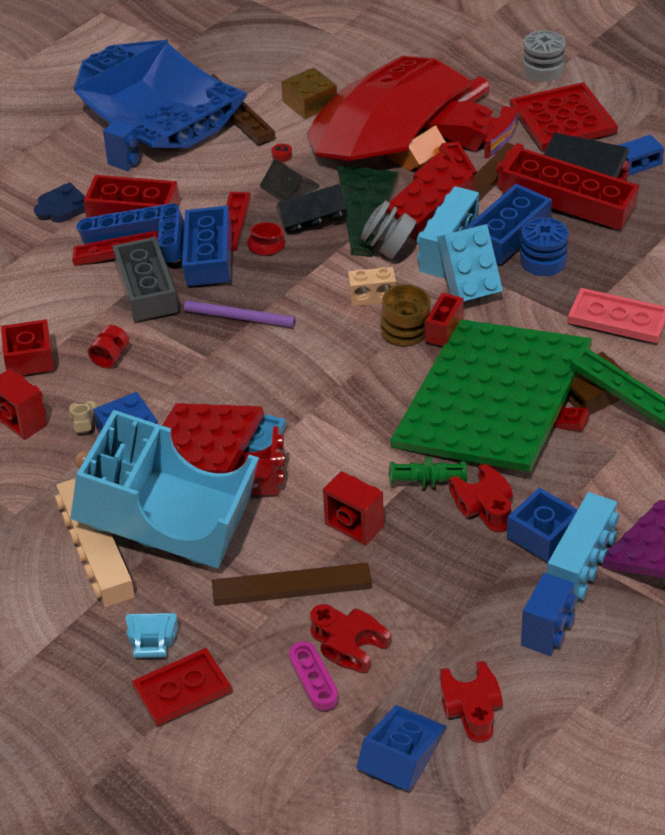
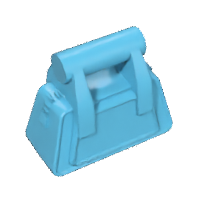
(151, 633)

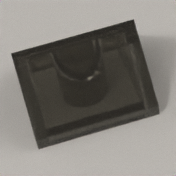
(286, 182)

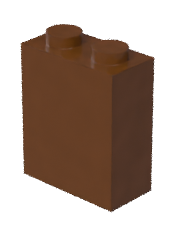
(588, 394)

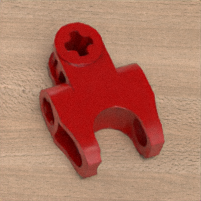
(487, 498)
(344, 634)
(472, 701)

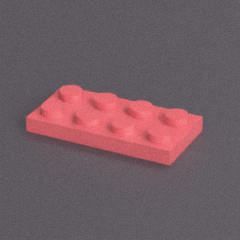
(618, 315)

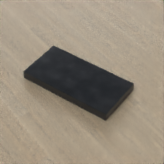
(588, 153)

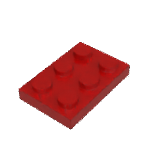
(181, 686)

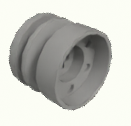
(543, 56)
(388, 229)

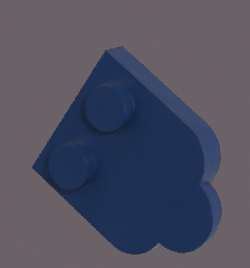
(60, 204)

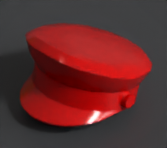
(266, 238)

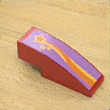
(500, 130)

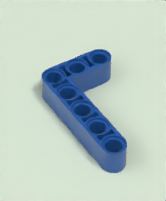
(164, 218)

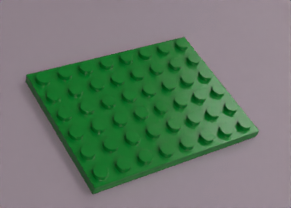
(491, 395)

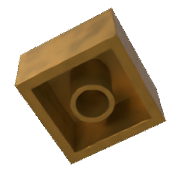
(308, 92)

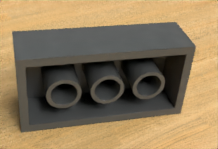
(145, 279)

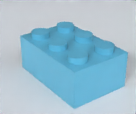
(470, 262)

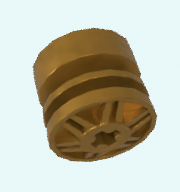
(404, 314)

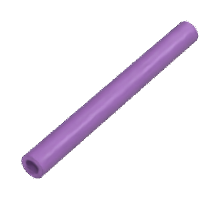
(240, 314)

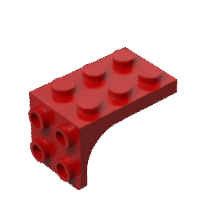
(268, 472)

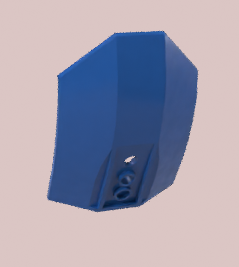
(152, 80)

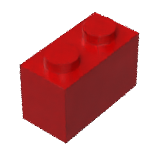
(443, 319)

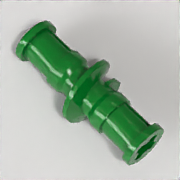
(426, 472)

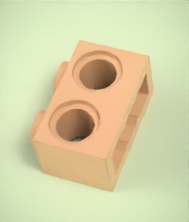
(369, 285)

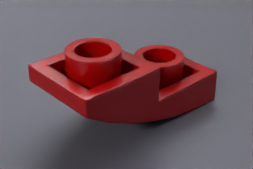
(572, 418)

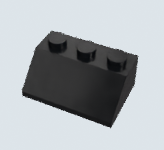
(311, 207)

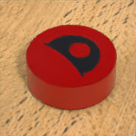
(281, 152)

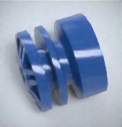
(544, 246)

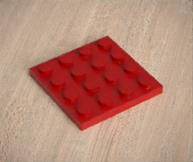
(566, 111)
(212, 434)

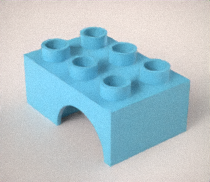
(150, 494)

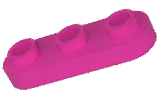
(310, 668)

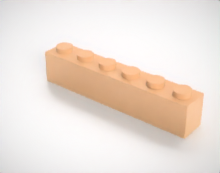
(98, 551)

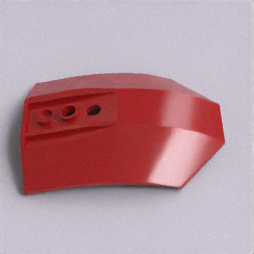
(384, 109)

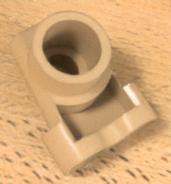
(82, 416)

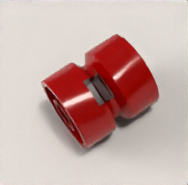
(108, 346)

